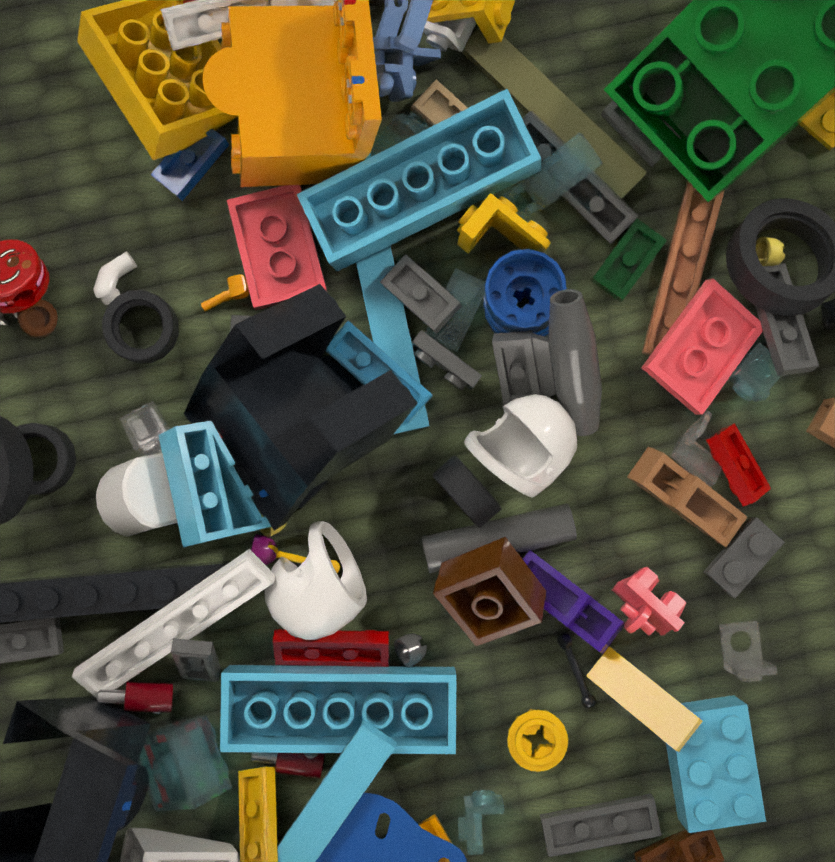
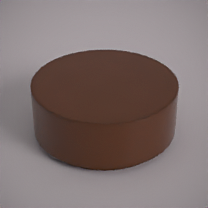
(38, 320)

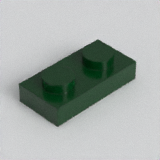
(628, 260)

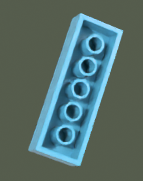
(421, 180)
(325, 705)

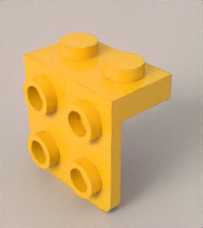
(490, 15)
(503, 217)

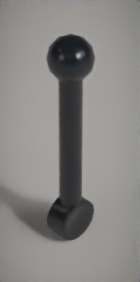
(565, 642)

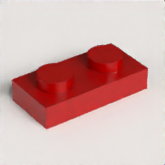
(738, 465)

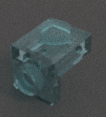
(399, 129)
(755, 375)
(470, 826)

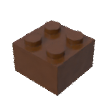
(490, 592)

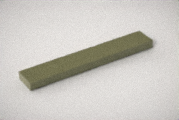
(536, 93)

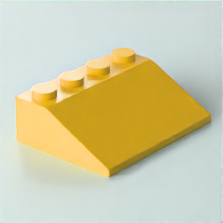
(149, 81)

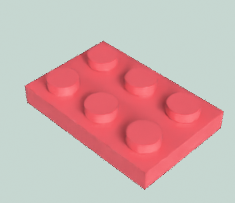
(275, 245)
(703, 347)

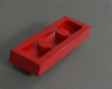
(342, 648)

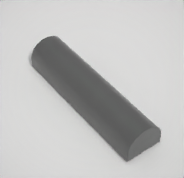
(591, 196)
(523, 531)

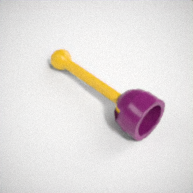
(267, 552)

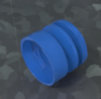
(516, 277)

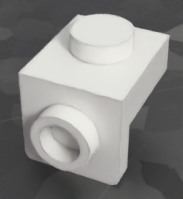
(449, 34)

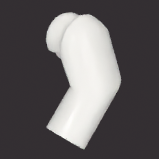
(108, 277)

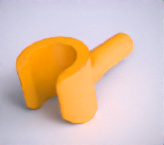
(237, 290)

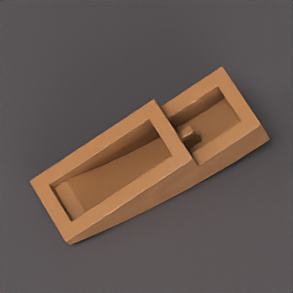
(687, 496)

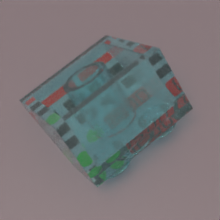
(184, 765)

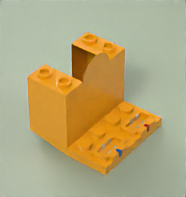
(299, 88)

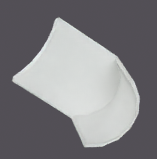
(136, 496)

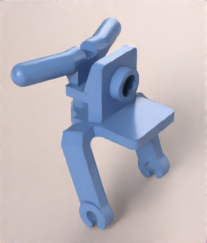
(401, 52)

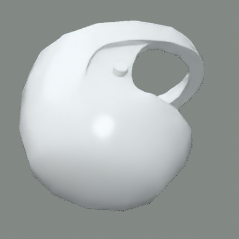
(530, 441)
(312, 598)

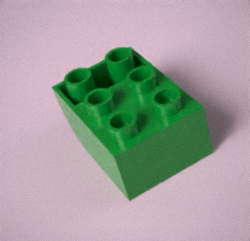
(729, 83)

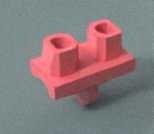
(644, 608)

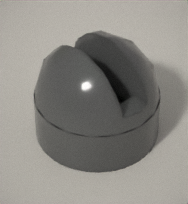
(409, 649)

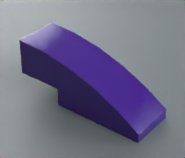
(574, 606)

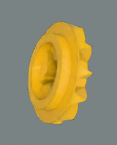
(546, 755)

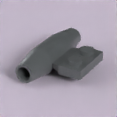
(557, 364)

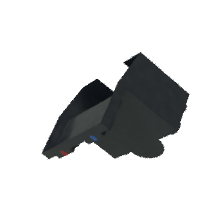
(288, 409)
(97, 789)

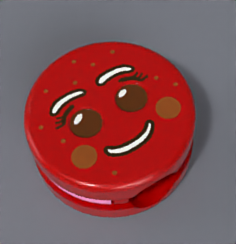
(22, 276)

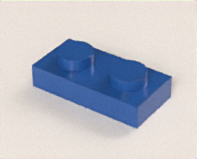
(185, 168)

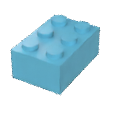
(717, 769)

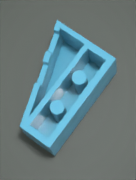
(206, 487)

